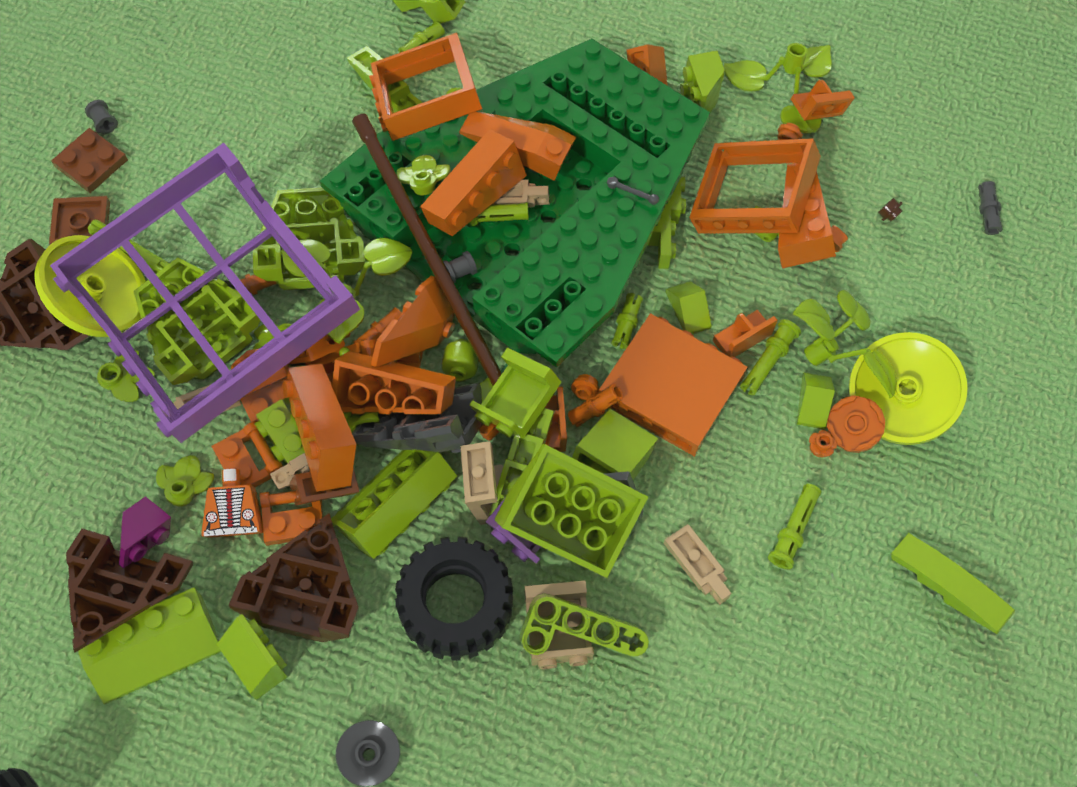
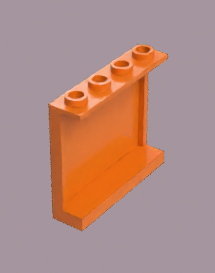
(673, 383)

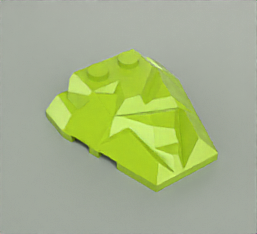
(313, 216)
(214, 309)

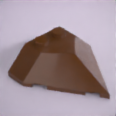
(22, 312)
(301, 588)
(106, 594)

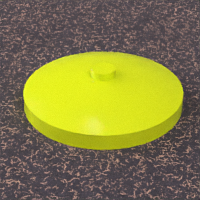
(108, 282)
(927, 392)

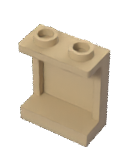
(480, 479)
(563, 645)

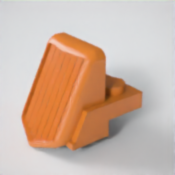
(264, 394)

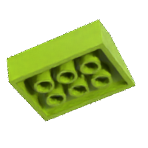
(571, 510)

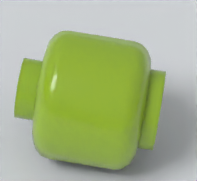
(460, 360)

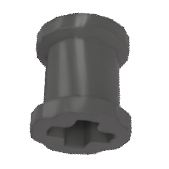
(103, 121)
(461, 266)

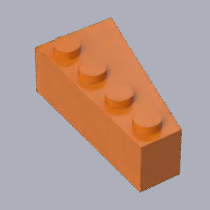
(475, 183)
(814, 236)
(389, 387)
(321, 426)

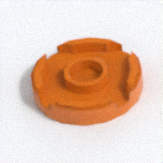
(856, 424)

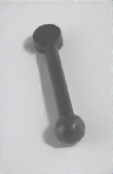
(612, 183)

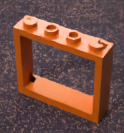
(430, 112)
(755, 220)

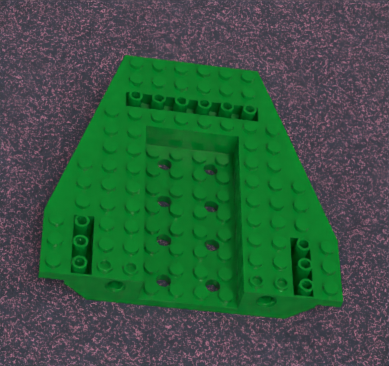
(580, 263)

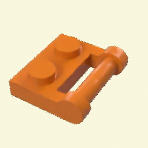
(234, 455)
(286, 525)

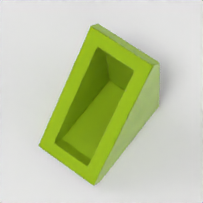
(690, 307)
(815, 400)

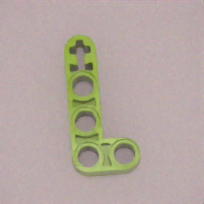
(585, 630)

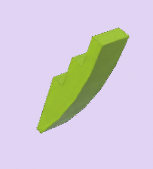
(399, 92)
(521, 454)
(954, 583)

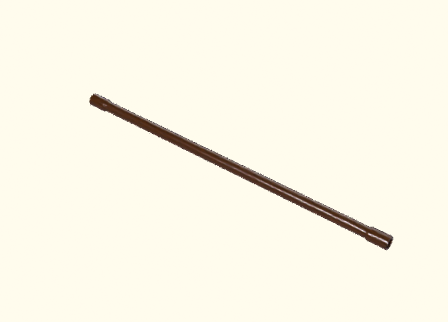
(369, 137)

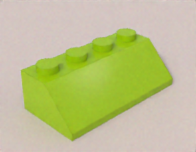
(393, 500)
(151, 646)

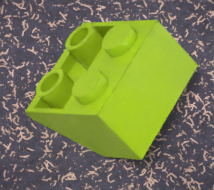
(703, 79)
(251, 659)

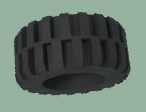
(445, 560)

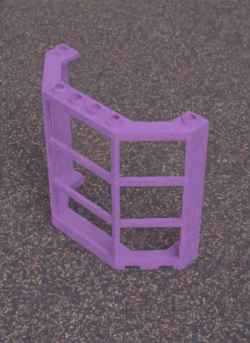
(259, 366)

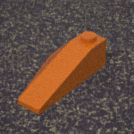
(538, 144)
(419, 326)

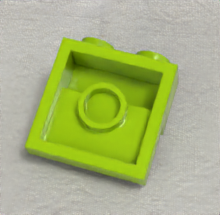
(282, 430)

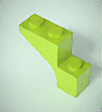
(437, 10)

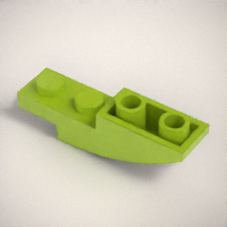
(667, 226)

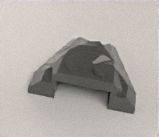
(426, 431)

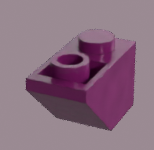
(142, 529)

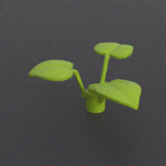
(813, 61)
(383, 256)
(825, 346)

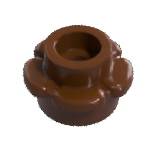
(890, 210)

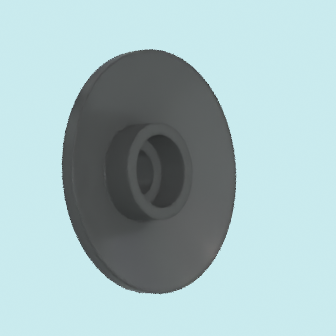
(351, 751)

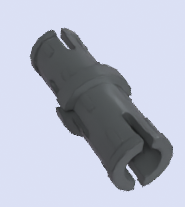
(990, 208)

